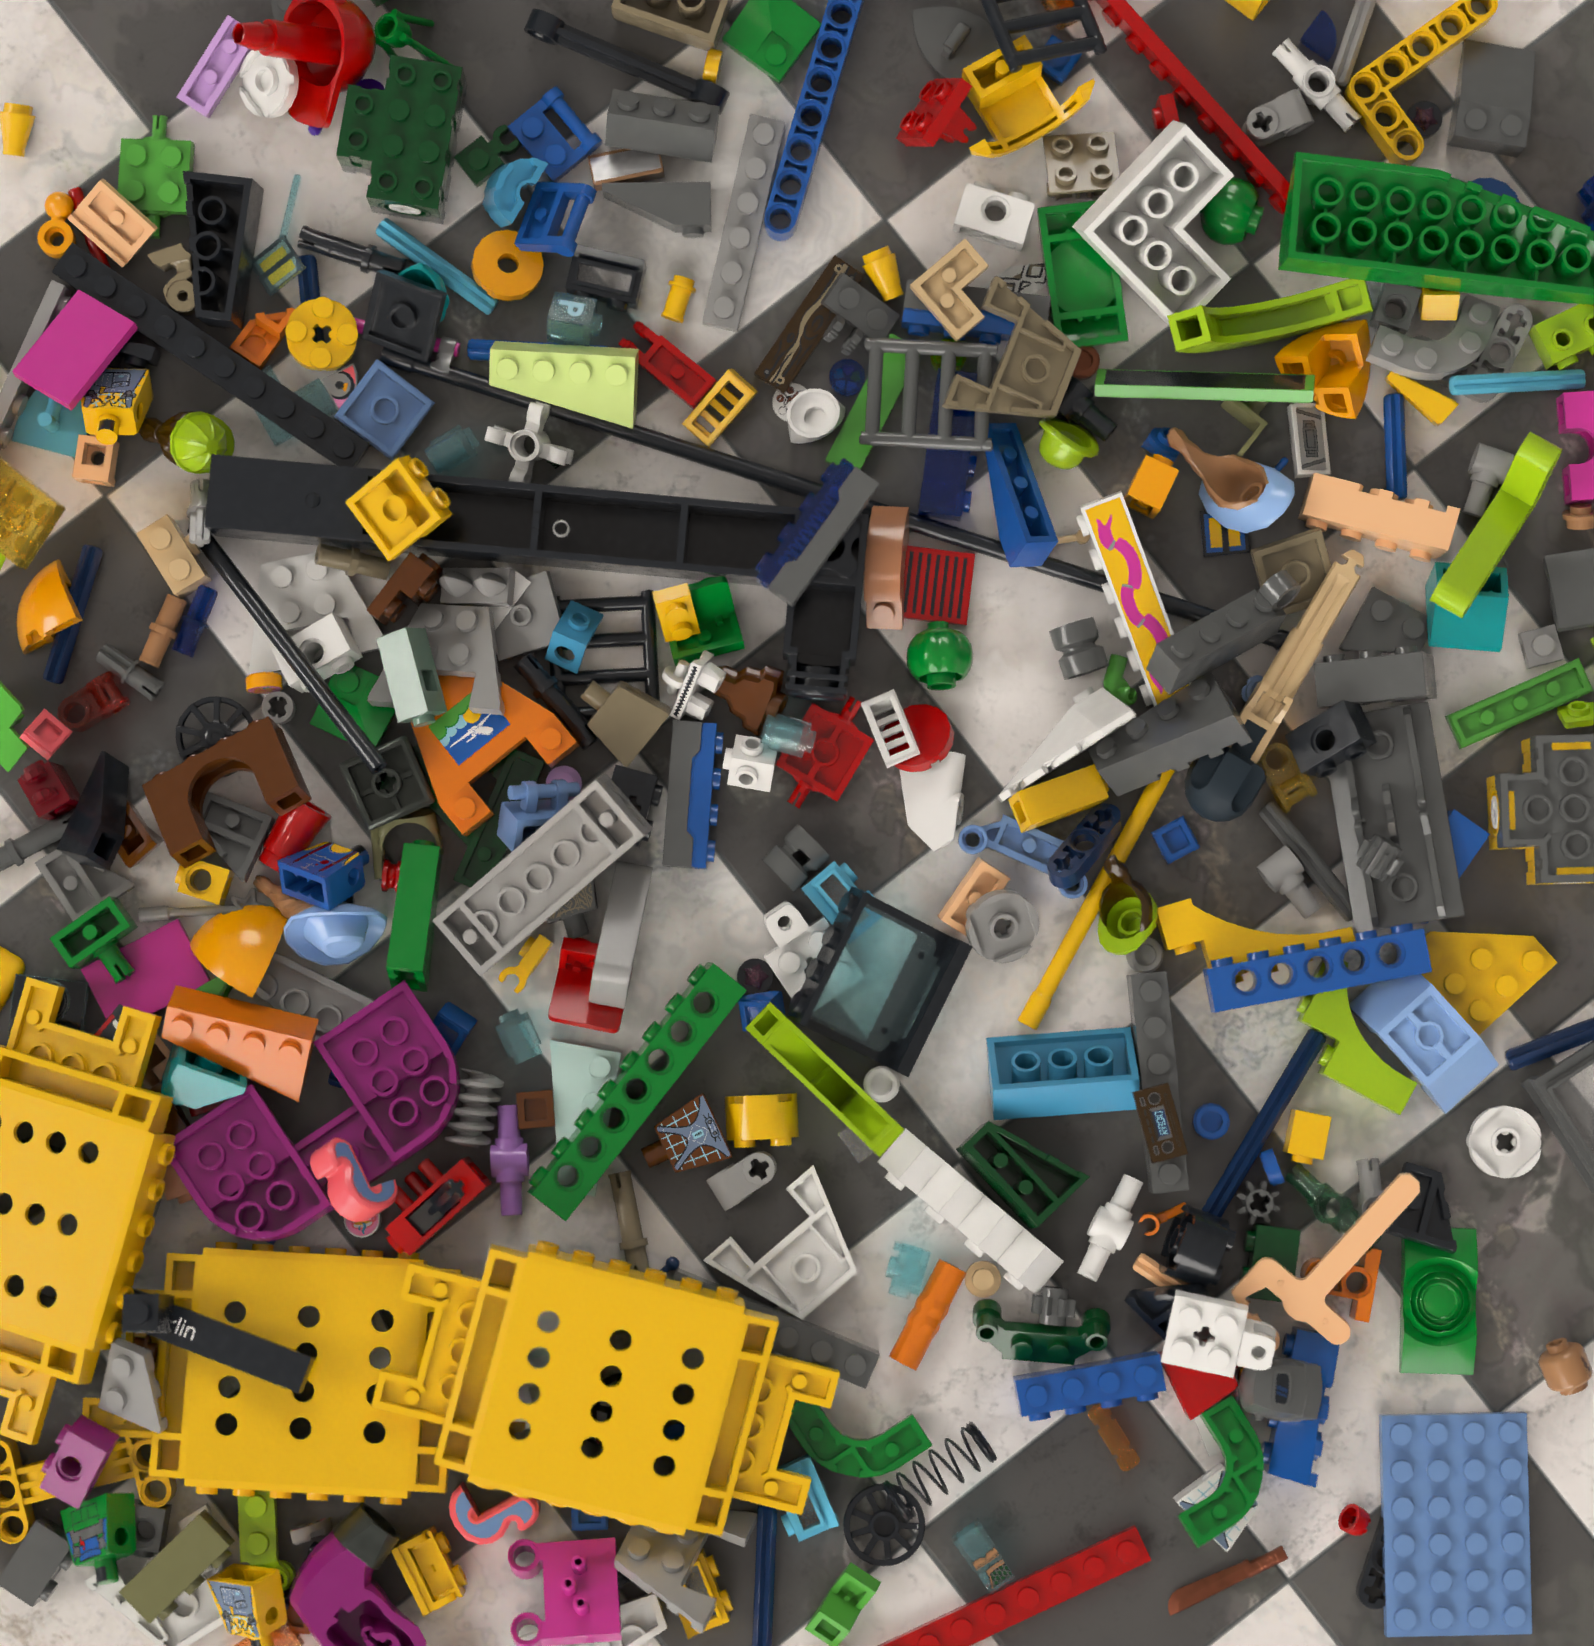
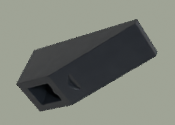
(99, 816)

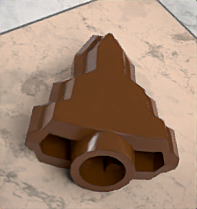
(753, 694)

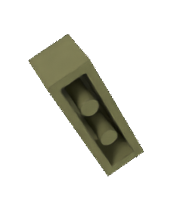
(178, 1568)

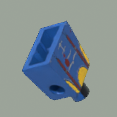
(324, 874)

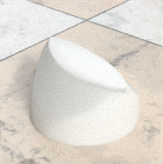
(813, 415)

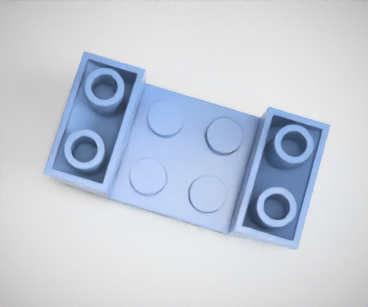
(1426, 1036)

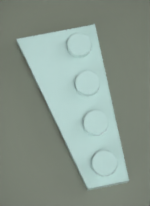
(576, 1079)

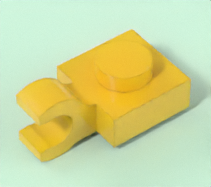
(532, 953)

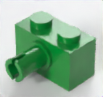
(97, 936)

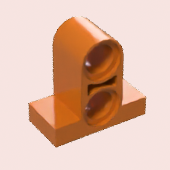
(1362, 1298)

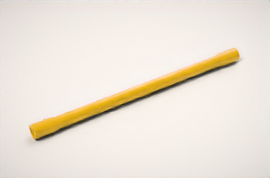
(1041, 998)

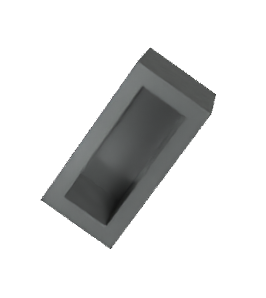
(37, 1563)

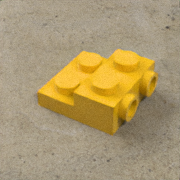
(399, 506)

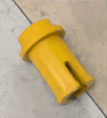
(678, 298)

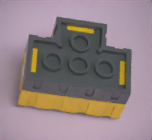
(1548, 809)

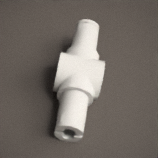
(1304, 70)
(1110, 1227)

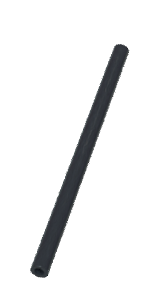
(294, 656)

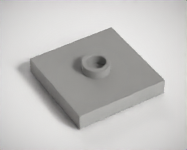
(530, 620)

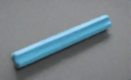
(451, 275)
(1517, 382)

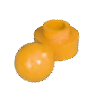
(59, 208)

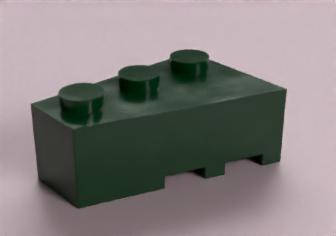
(1020, 1173)

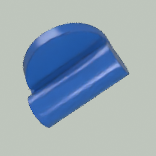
(1158, 444)

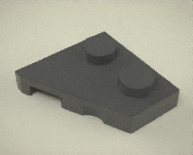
(1385, 625)
(236, 832)

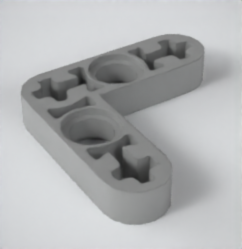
(1501, 325)

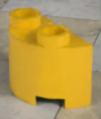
(761, 1118)

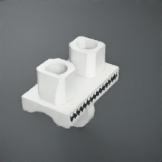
(700, 674)

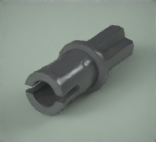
(129, 671)

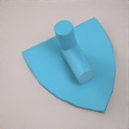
(49, 425)

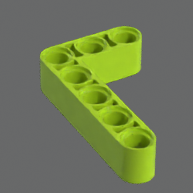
(1498, 525)

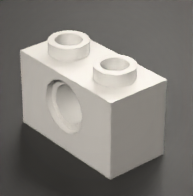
(1009, 231)
(338, 650)

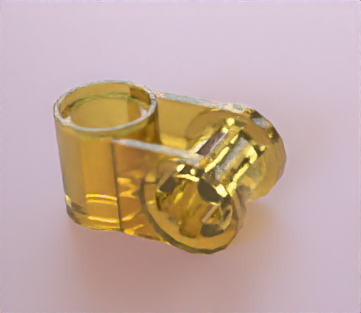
(1286, 778)

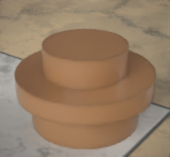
(1579, 516)

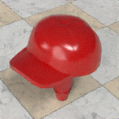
(329, 44)

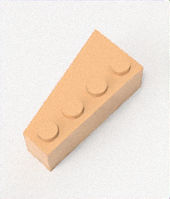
(1378, 517)

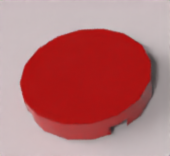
(931, 732)

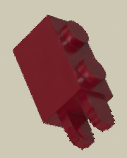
(49, 789)

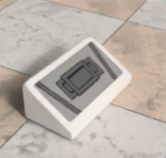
(1308, 440)

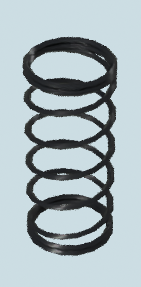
(979, 1439)

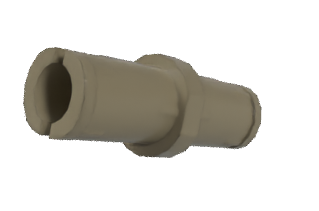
(352, 561)

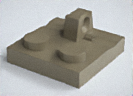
(1303, 558)

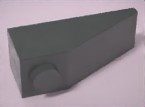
(673, 205)

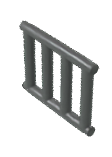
(913, 349)

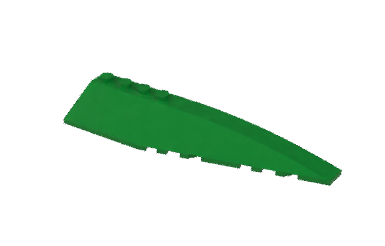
(1429, 233)

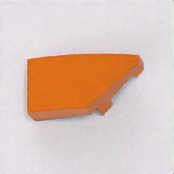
(261, 337)

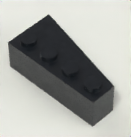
(222, 243)

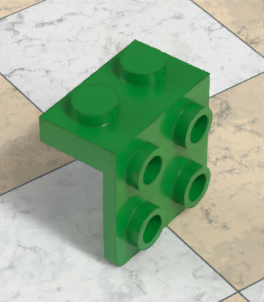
(715, 619)

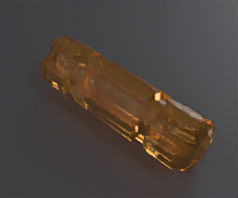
(1114, 1437)

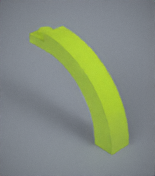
(1227, 328)

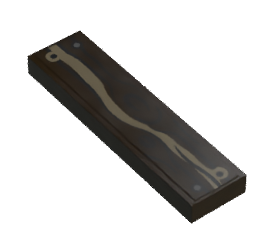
(803, 331)

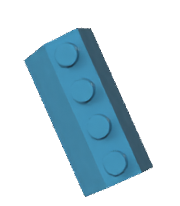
(1062, 1073)

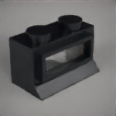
(606, 277)

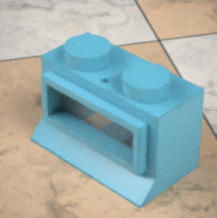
(829, 887)
(817, 1512)

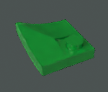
(772, 35)
(353, 691)

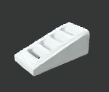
(880, 705)

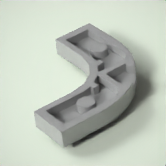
(1440, 357)

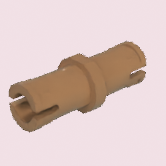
(163, 630)

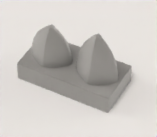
(477, 587)

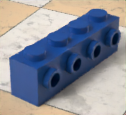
(1088, 1384)

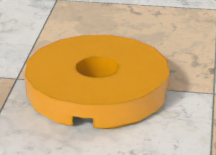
(500, 284)

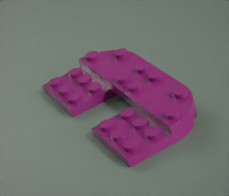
(403, 1097)

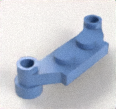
(1029, 847)

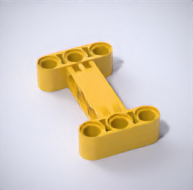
(122, 1464)

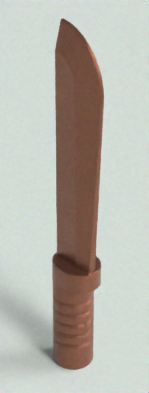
(1215, 1583)

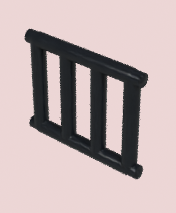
(1015, 60)
(645, 638)

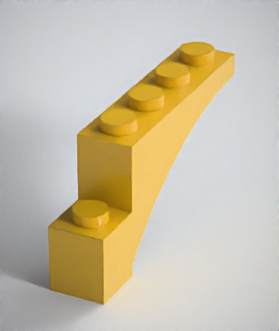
(1184, 924)

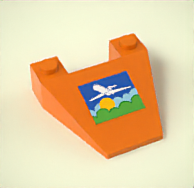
(468, 744)

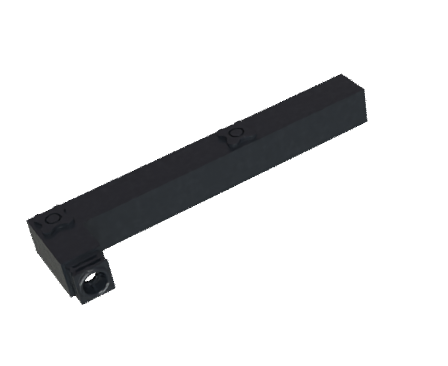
(606, 534)

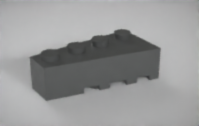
(1169, 736)

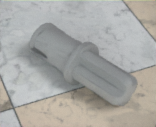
(196, 513)

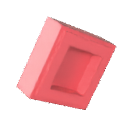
(46, 734)

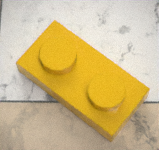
(676, 612)

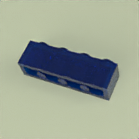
(947, 470)

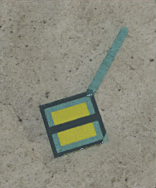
(279, 261)

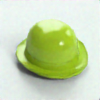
(1065, 443)

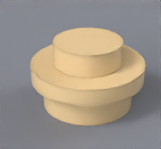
(982, 1279)

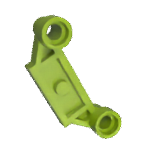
(260, 1534)

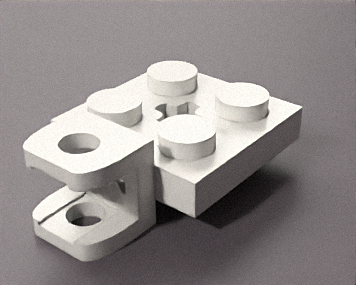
(795, 945)
(1235, 1340)

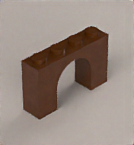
(180, 792)

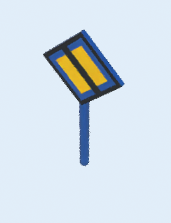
(1221, 540)

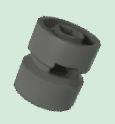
(1079, 648)
(786, 867)

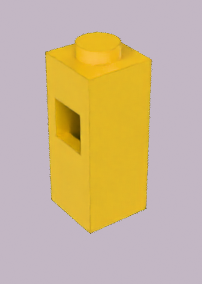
(1058, 798)

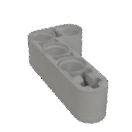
(620, 934)

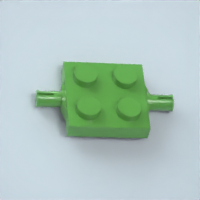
(153, 173)

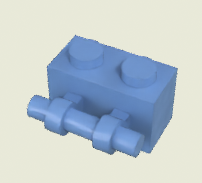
(524, 817)

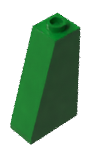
(414, 915)

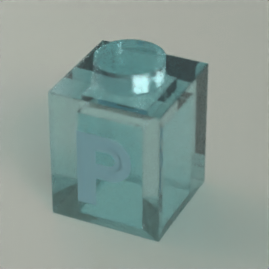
(573, 320)

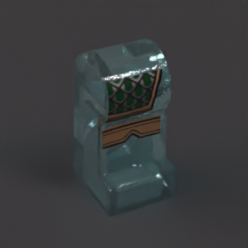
(983, 1556)

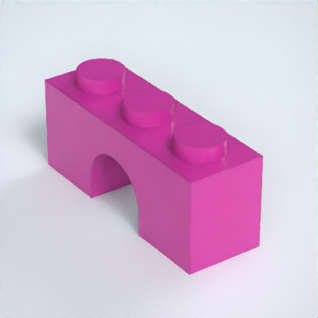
(1576, 416)

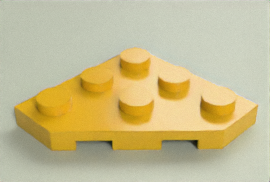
(1484, 972)

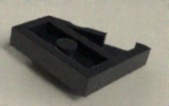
(1428, 1214)

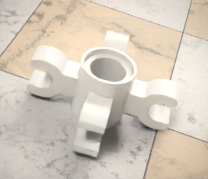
(536, 418)

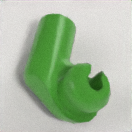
(1115, 682)

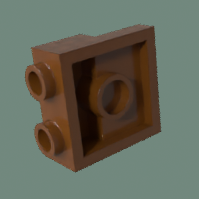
(413, 580)

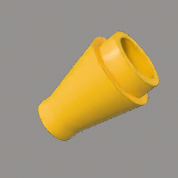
(16, 128)
(883, 272)

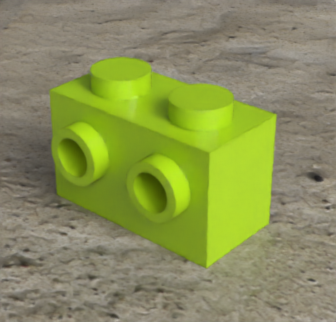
(1564, 336)

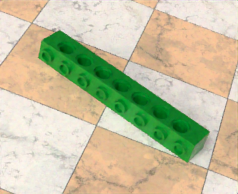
(723, 995)

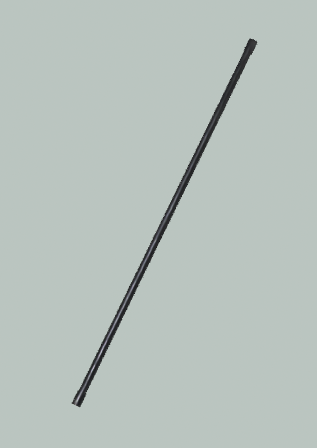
(784, 481)

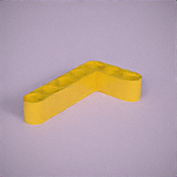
(1409, 65)

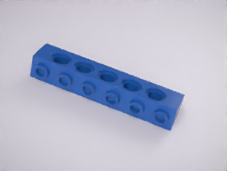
(1410, 960)

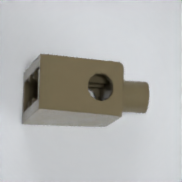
(624, 718)

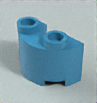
(503, 189)

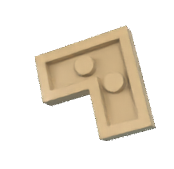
(943, 287)

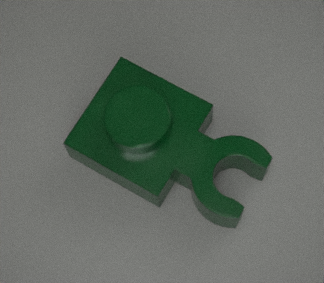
(482, 158)

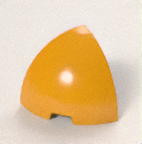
(1337, 360)
(45, 608)
(240, 945)

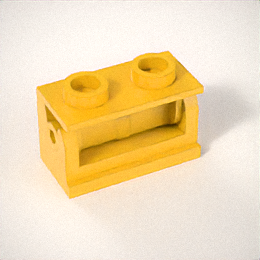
(429, 1569)

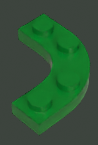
(856, 1456)
(1242, 1474)

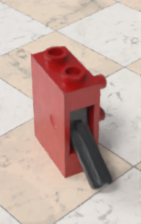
(435, 1204)

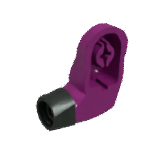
(337, 1588)

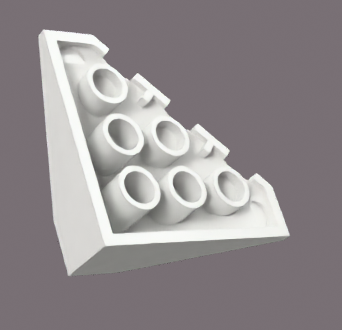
(1082, 726)

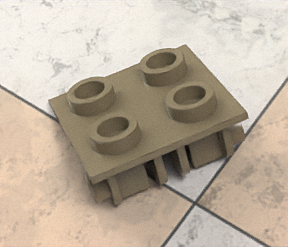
(1080, 164)

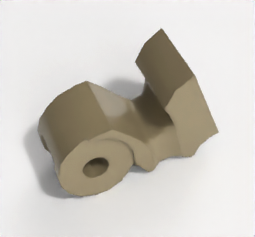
(179, 289)

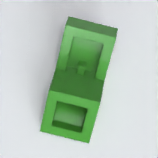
(842, 1605)

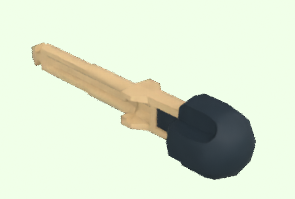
(1229, 783)

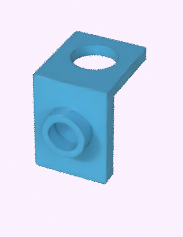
(573, 632)

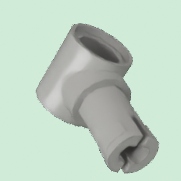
(1488, 470)
(1284, 874)
(1369, 1183)

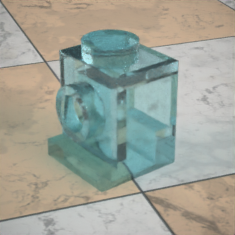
(906, 1269)

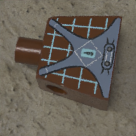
(688, 1138)

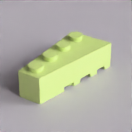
(573, 377)

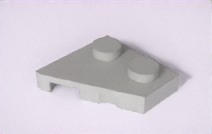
(131, 1386)

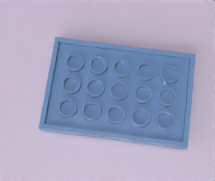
(1455, 1524)

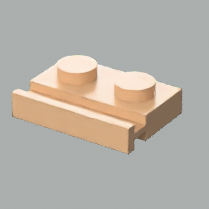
(112, 223)

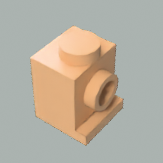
(84, 467)

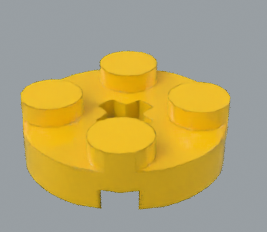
(301, 333)

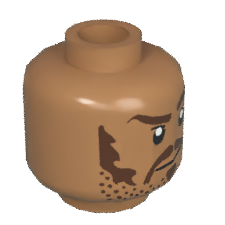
(1565, 1366)

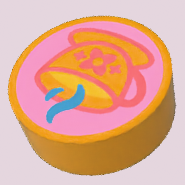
(263, 682)

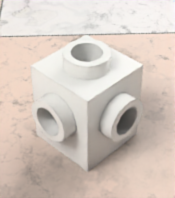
(750, 764)

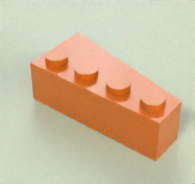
(243, 1037)

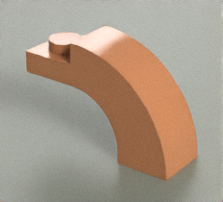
(885, 567)

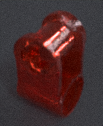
(94, 701)

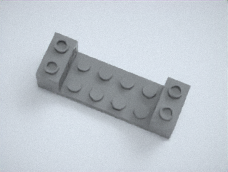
(542, 874)

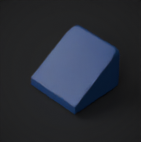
(753, 1004)
(454, 1025)

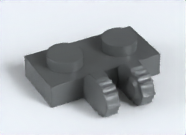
(858, 309)

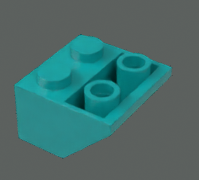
(1482, 624)

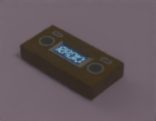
(1159, 1122)

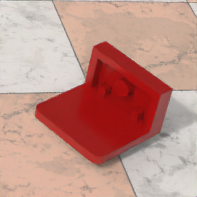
(572, 990)

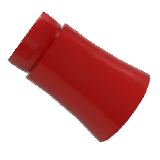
(293, 833)

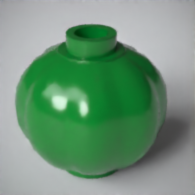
(1232, 213)
(939, 656)

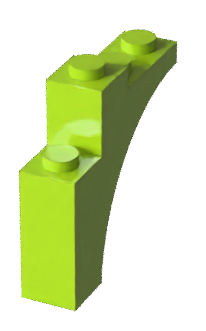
(825, 1079)

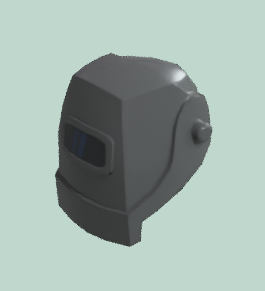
(1283, 1392)

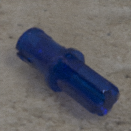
(195, 621)

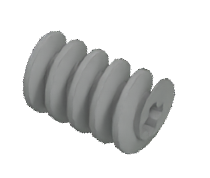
(475, 1109)

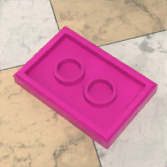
(75, 349)
(160, 963)

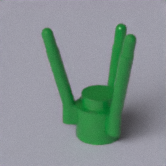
(394, 32)

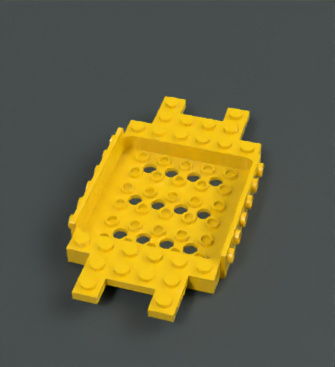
(89, 1094)
(481, 1360)
(262, 1449)

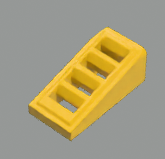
(710, 399)
(1427, 401)

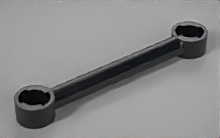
(554, 31)

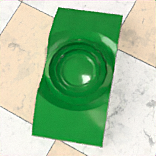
(1081, 284)
(1439, 1306)

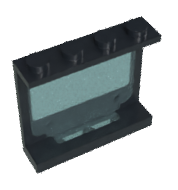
(878, 981)

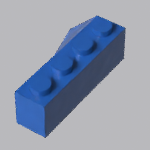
(1298, 1444)

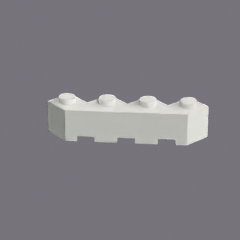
(970, 1211)

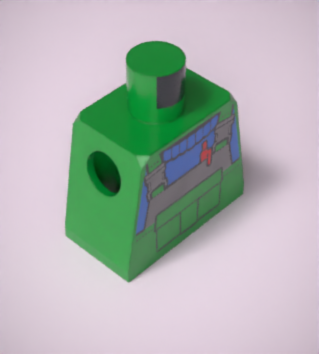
(101, 1533)

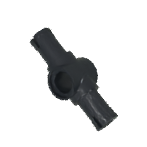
(1079, 407)

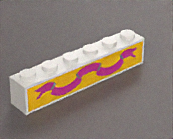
(1128, 584)

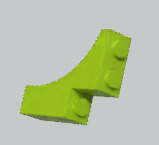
(1350, 1057)

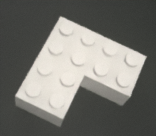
(1143, 221)

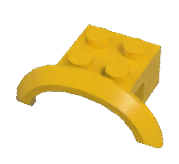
(1018, 104)

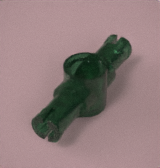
(1318, 1197)

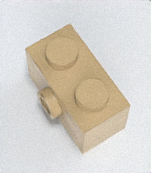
(174, 556)

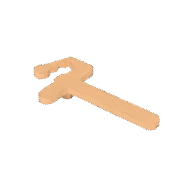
(1306, 1296)

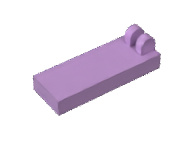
(214, 71)

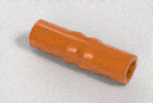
(927, 1314)

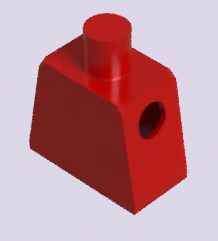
(1196, 1388)

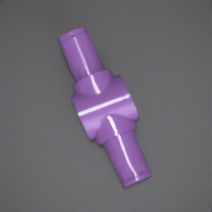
(509, 1160)

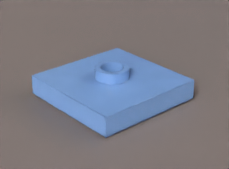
(384, 409)

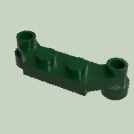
(1040, 1341)

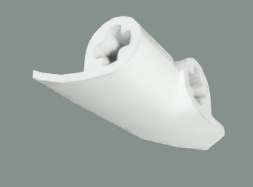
(935, 800)

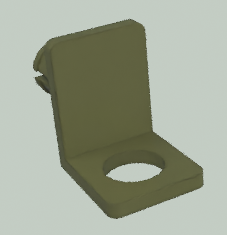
(1248, 414)

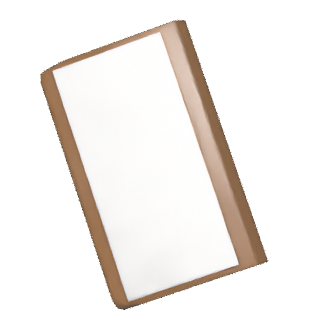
(624, 167)

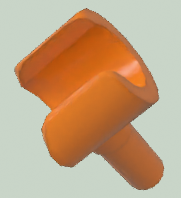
(1161, 1217)

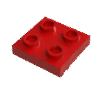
(937, 115)

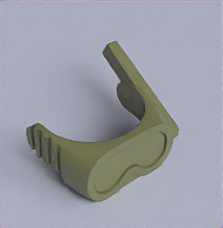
(423, 816)

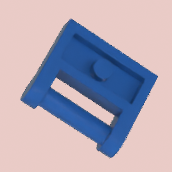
(546, 143)
(545, 215)

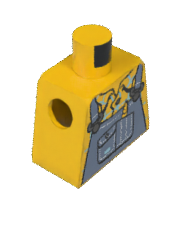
(117, 403)
(249, 1601)

